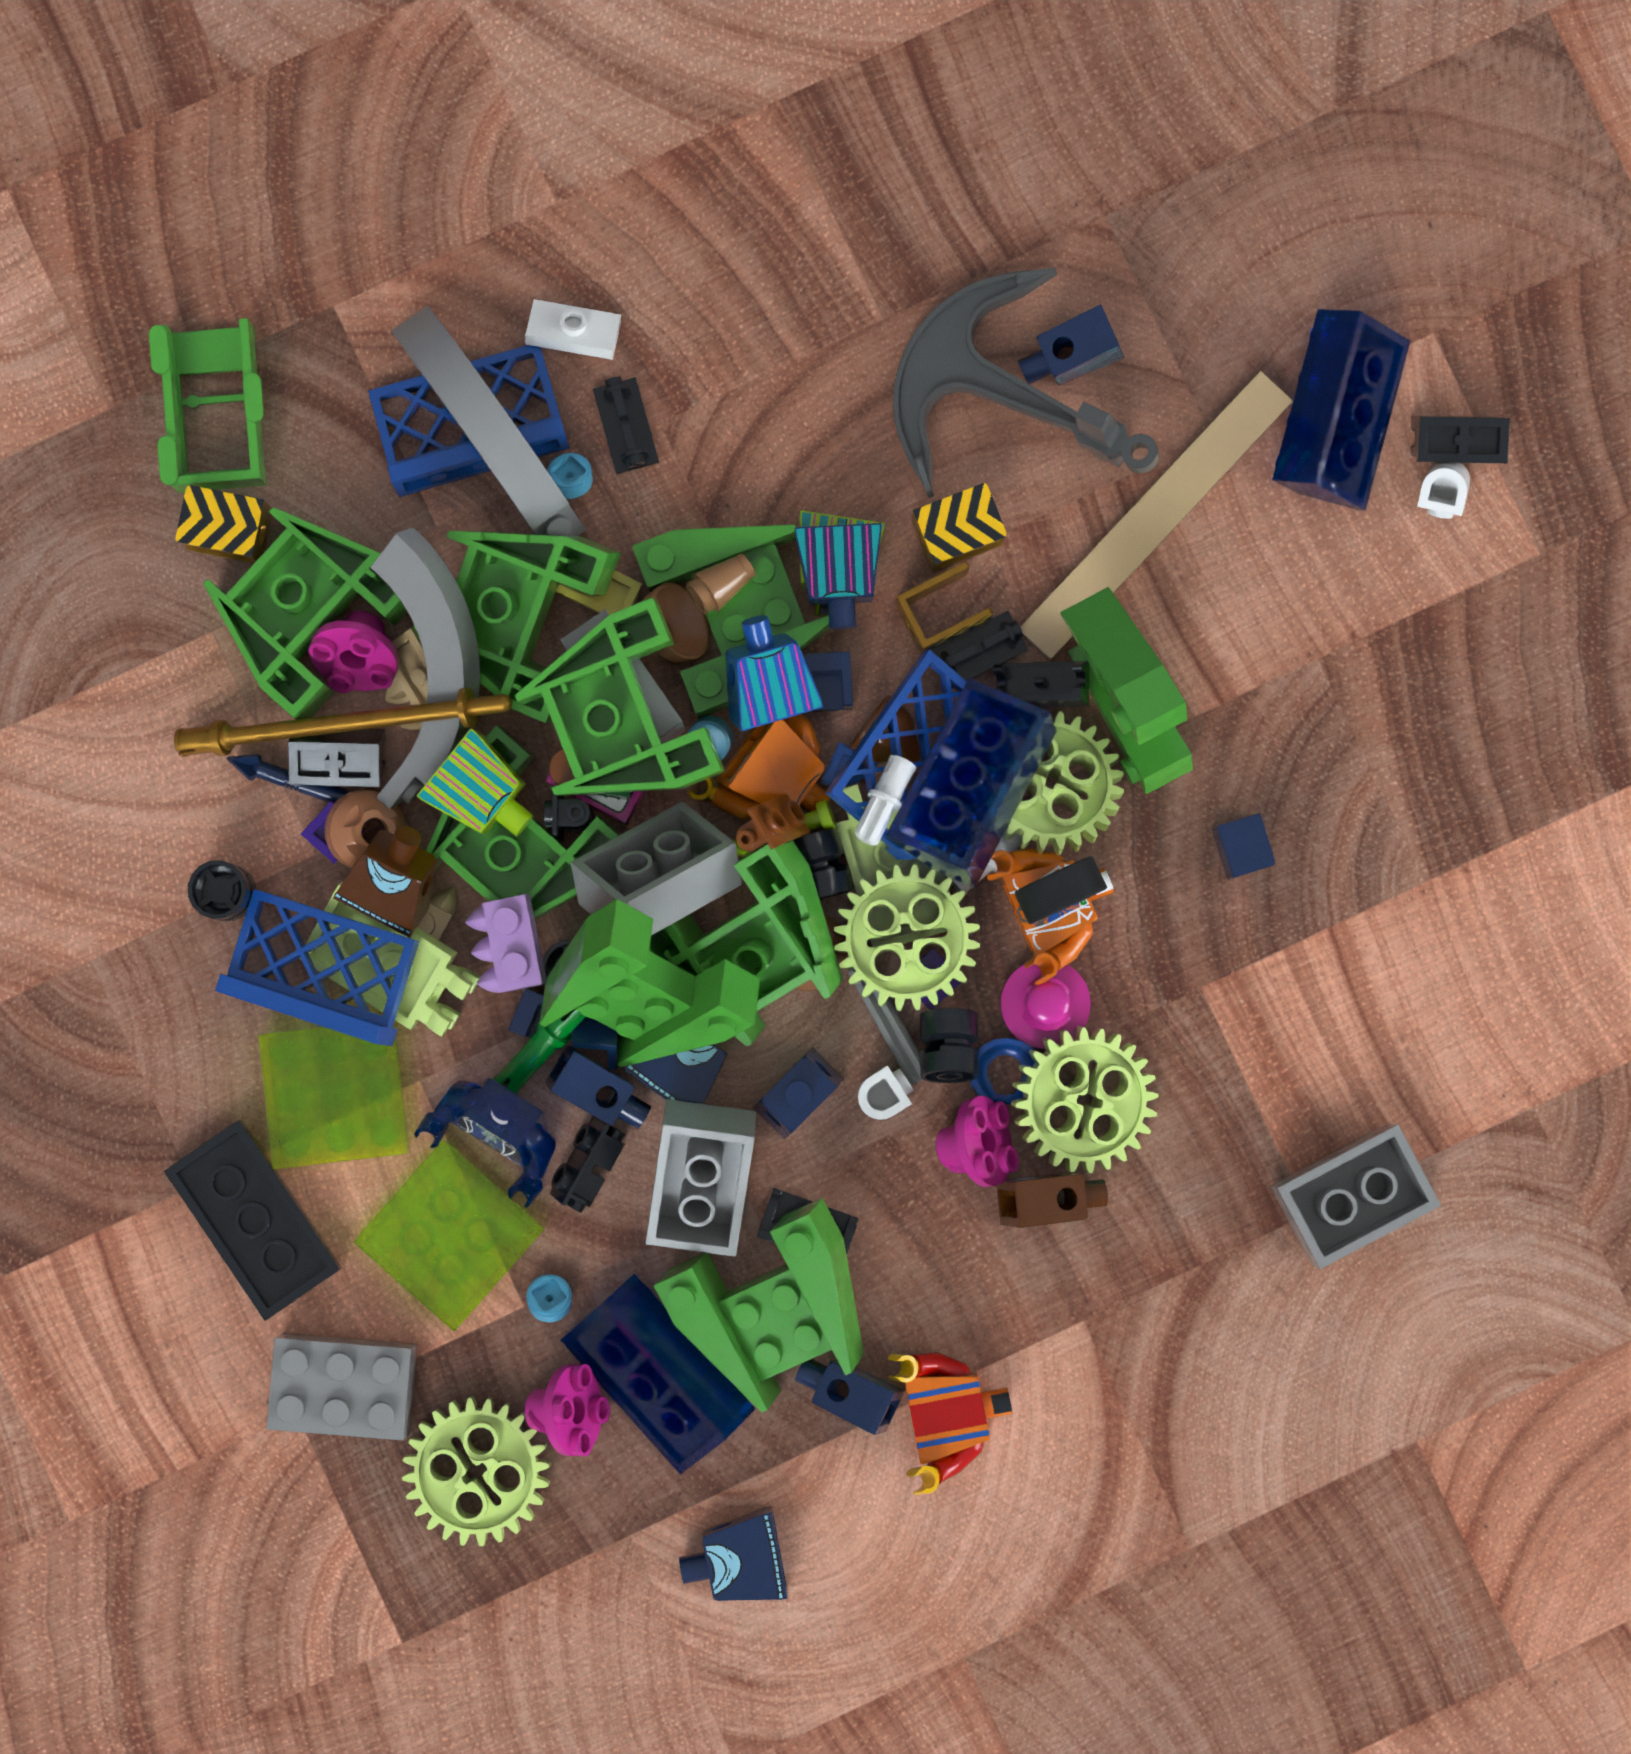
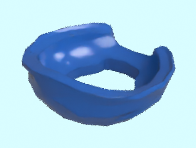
(990, 1051)

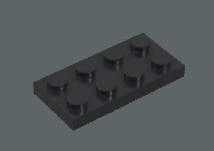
(252, 1219)

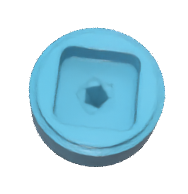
(571, 474)
(720, 733)
(549, 1298)

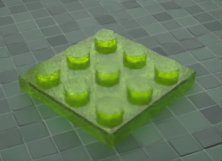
(331, 1097)
(449, 1235)

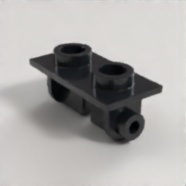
(625, 424)
(983, 646)
(566, 815)
(593, 1145)

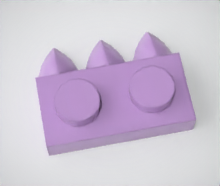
(510, 944)

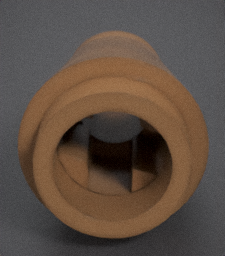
(720, 583)

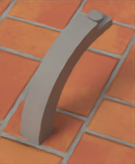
(487, 425)
(449, 650)

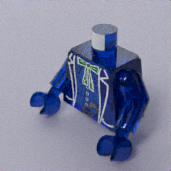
(500, 1122)

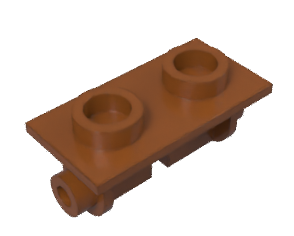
(772, 823)

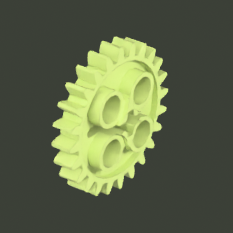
(1035, 817)
(901, 896)
(1123, 1106)
(442, 1494)

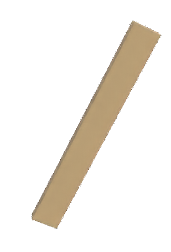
(1159, 509)

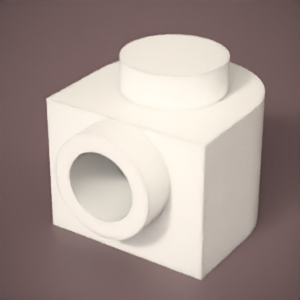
(1445, 489)
(884, 1094)

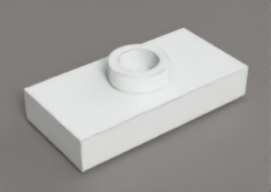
(573, 329)

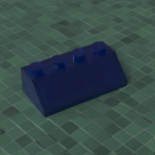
(1341, 408)
(972, 781)
(658, 1375)

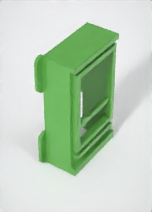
(198, 354)

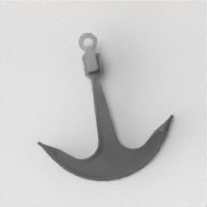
(945, 361)

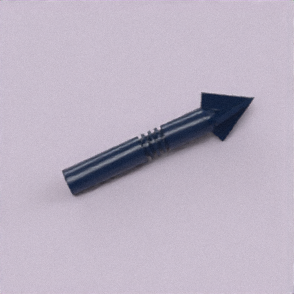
(253, 767)

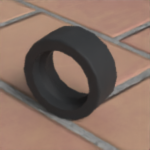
(1060, 890)

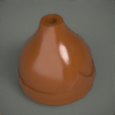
(881, 750)

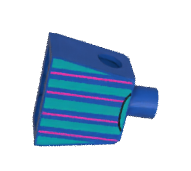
(767, 677)

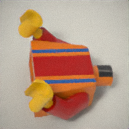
(946, 1414)

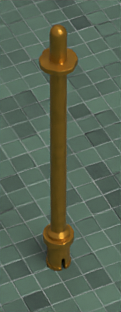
(222, 737)

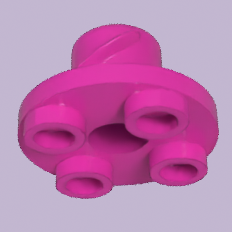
(355, 653)
(1046, 1008)
(979, 1142)
(569, 1410)

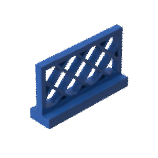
(462, 459)
(888, 717)
(308, 1005)

